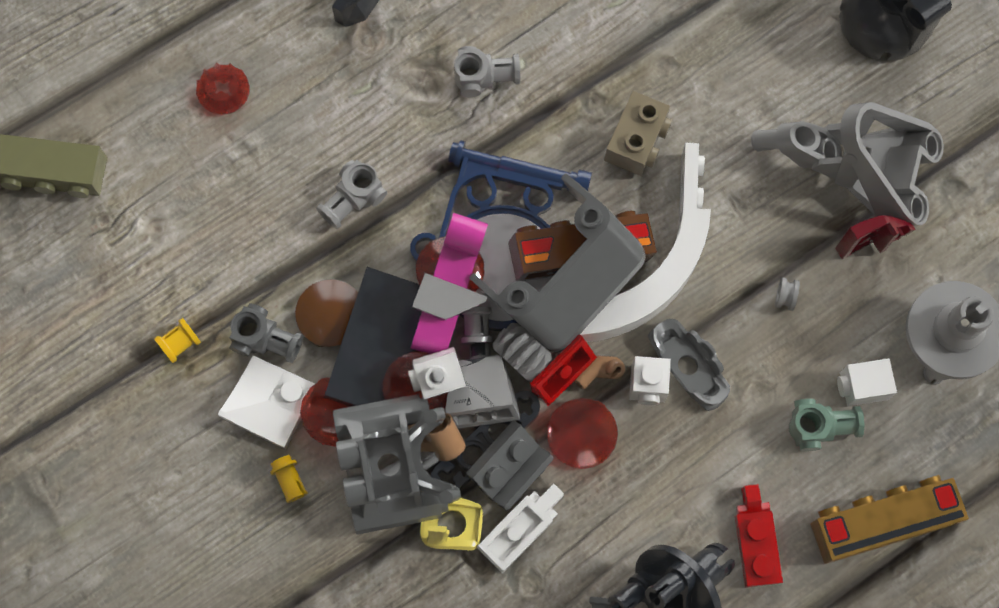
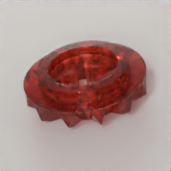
(222, 102)

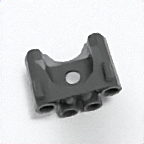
(379, 429)

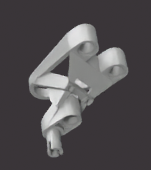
(875, 166)

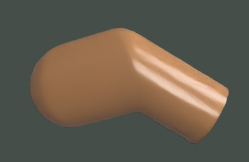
(602, 367)

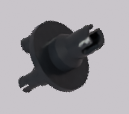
(674, 579)

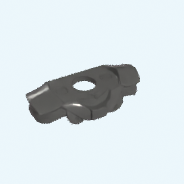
(707, 384)

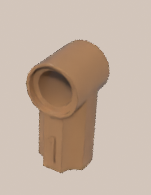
(444, 440)

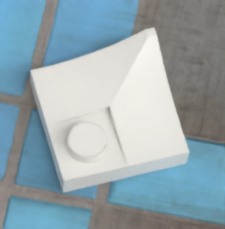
(267, 402)

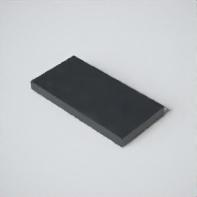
(375, 336)

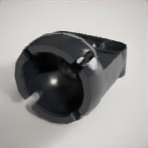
(890, 25)

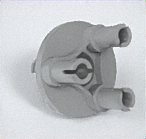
(941, 340)

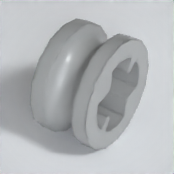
(787, 293)

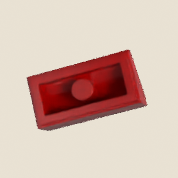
(563, 371)

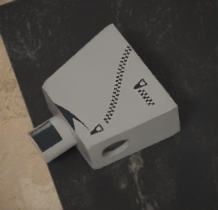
(487, 393)

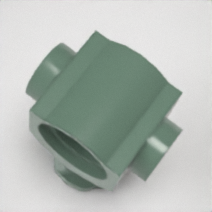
(827, 423)

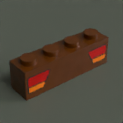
(544, 251)

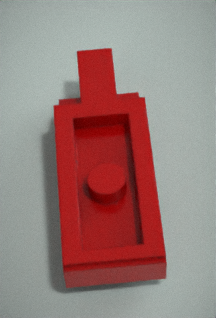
(757, 540)

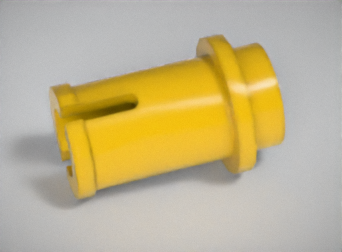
(288, 478)

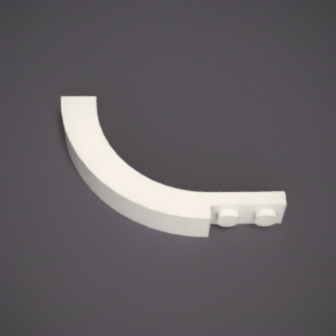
(655, 293)

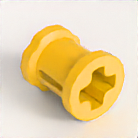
(177, 340)

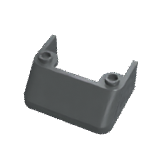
(582, 284)

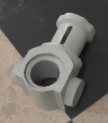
(487, 69)
(351, 197)

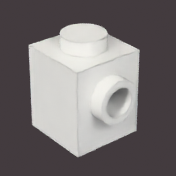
(437, 373)
(649, 380)
(867, 382)

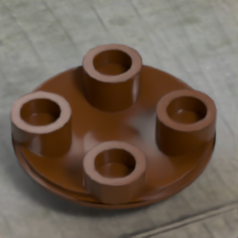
(325, 311)

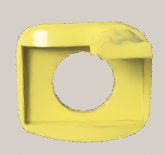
(437, 536)

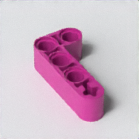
(454, 266)

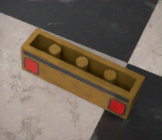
(888, 520)

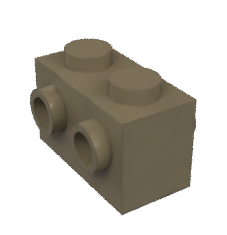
(637, 133)

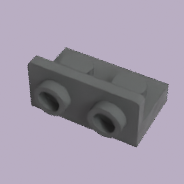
(509, 466)

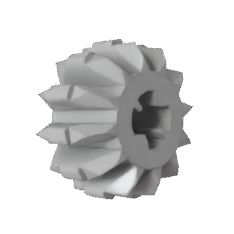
(522, 351)

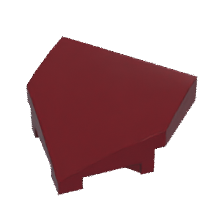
(877, 230)

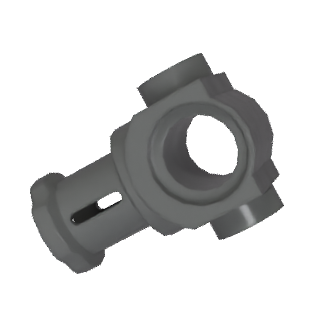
(265, 338)

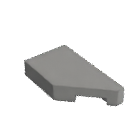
(445, 298)

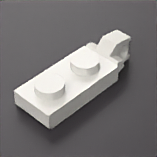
(520, 528)

